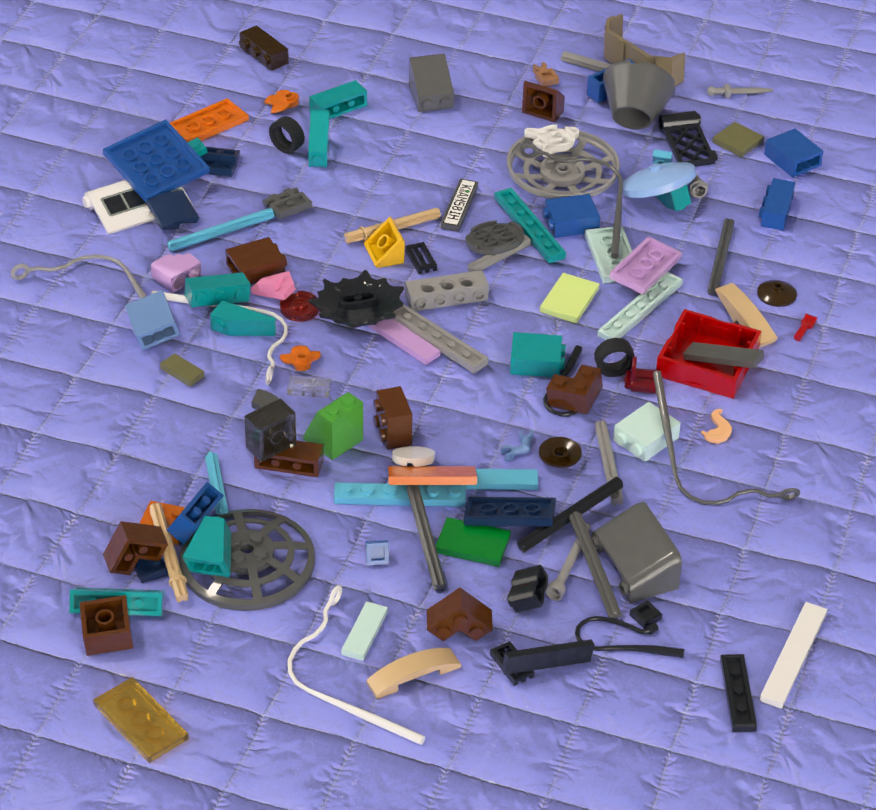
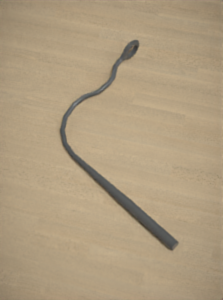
(618, 212)
(669, 441)

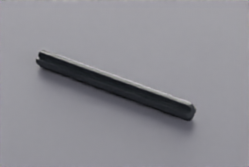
(563, 518)

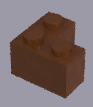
(575, 393)
(133, 543)
(459, 613)

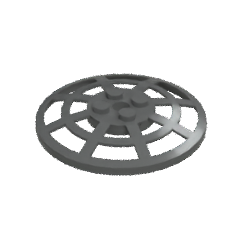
(256, 561)

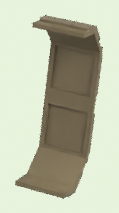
(619, 49)

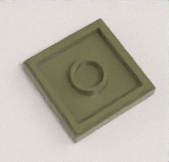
(738, 139)

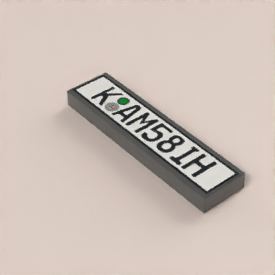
(459, 205)

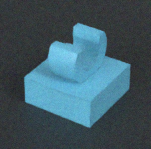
(661, 157)

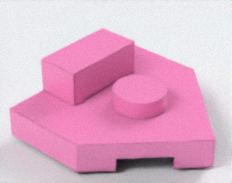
(275, 286)

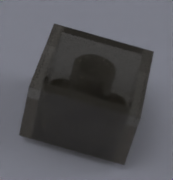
(270, 430)

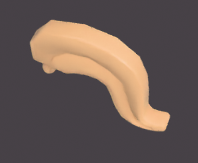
(722, 431)

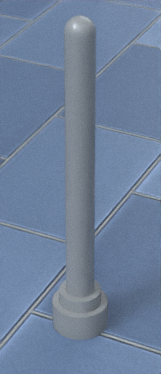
(556, 588)

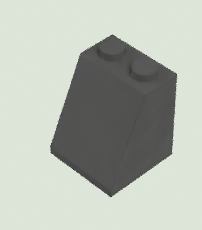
(430, 82)

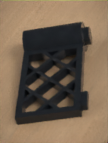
(681, 124)

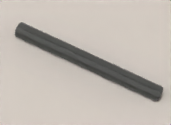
(721, 255)
(426, 537)
(595, 566)

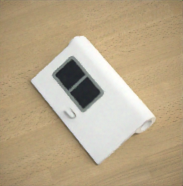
(119, 206)

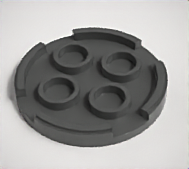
(494, 237)

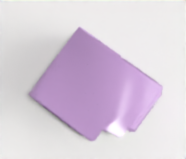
(172, 270)

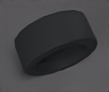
(294, 130)
(611, 346)

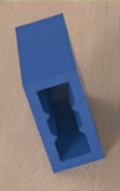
(793, 152)
(571, 215)

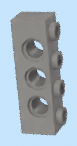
(446, 290)

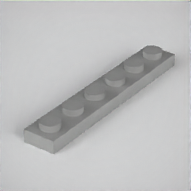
(441, 339)

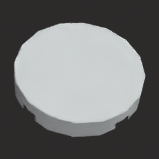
(413, 454)

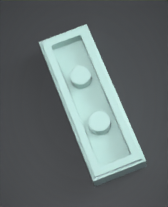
(364, 631)

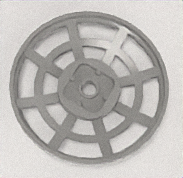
(571, 172)

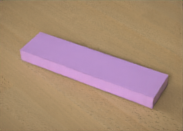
(407, 340)

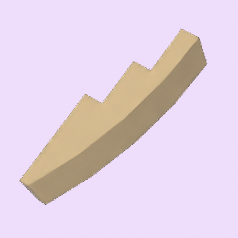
(745, 312)

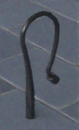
(569, 366)
(650, 629)

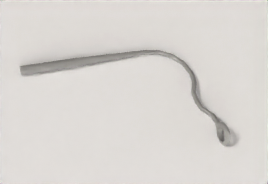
(138, 289)

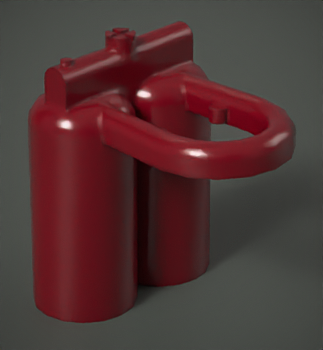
(640, 379)

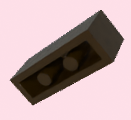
(264, 48)

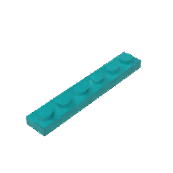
(532, 227)

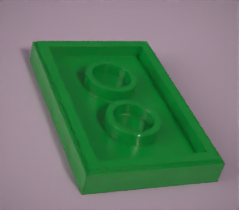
(473, 542)

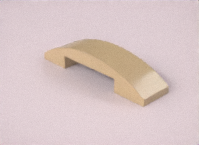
(410, 667)

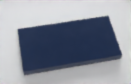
(510, 511)

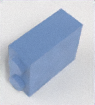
(152, 320)

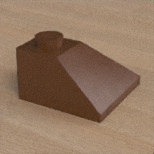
(542, 101)

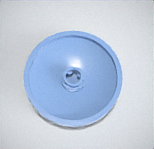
(658, 179)

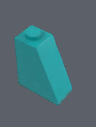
(319, 138)
(210, 548)

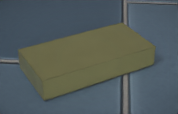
(182, 370)

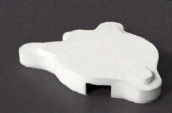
(552, 138)

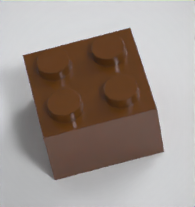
(393, 417)
(106, 625)

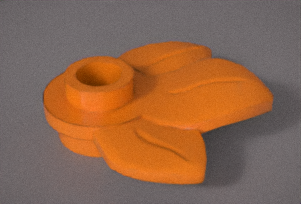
(282, 100)
(300, 357)

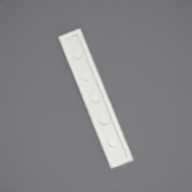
(793, 655)

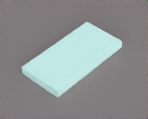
(600, 245)

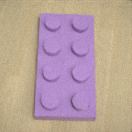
(645, 265)

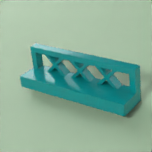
(139, 600)

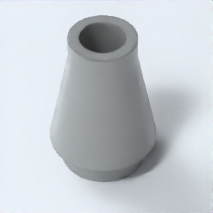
(698, 187)

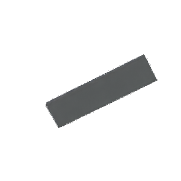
(724, 355)

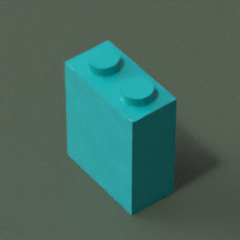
(537, 354)

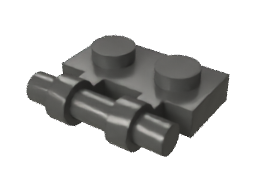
(288, 203)

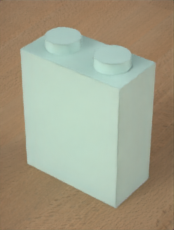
(643, 432)

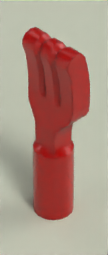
(806, 323)

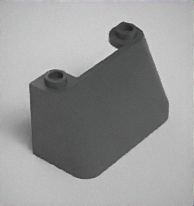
(640, 552)

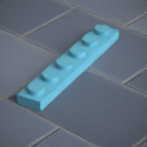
(397, 494)

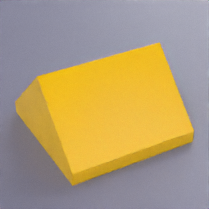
(386, 245)

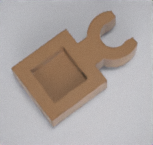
(545, 76)

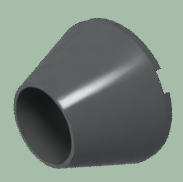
(637, 92)

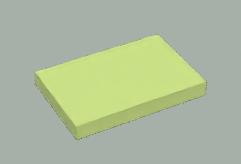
(569, 298)

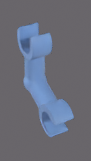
(510, 451)

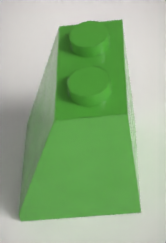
(337, 426)

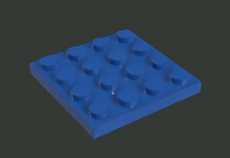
(156, 160)

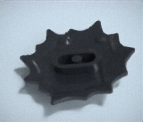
(358, 301)

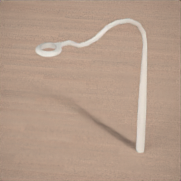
(182, 299)
(365, 715)

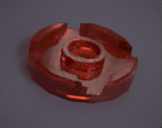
(297, 307)

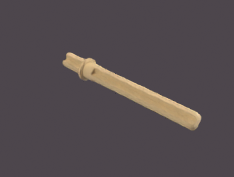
(364, 233)
(177, 579)

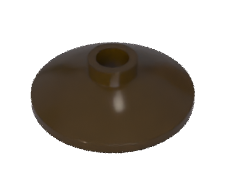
(776, 293)
(560, 452)

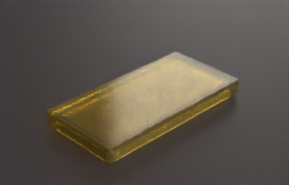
(140, 719)

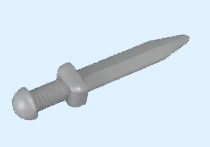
(727, 90)

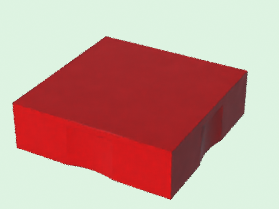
(711, 377)

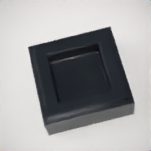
(645, 614)

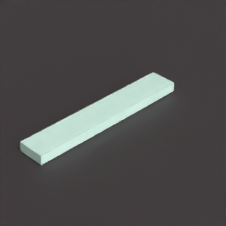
(640, 307)

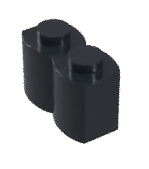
(528, 588)

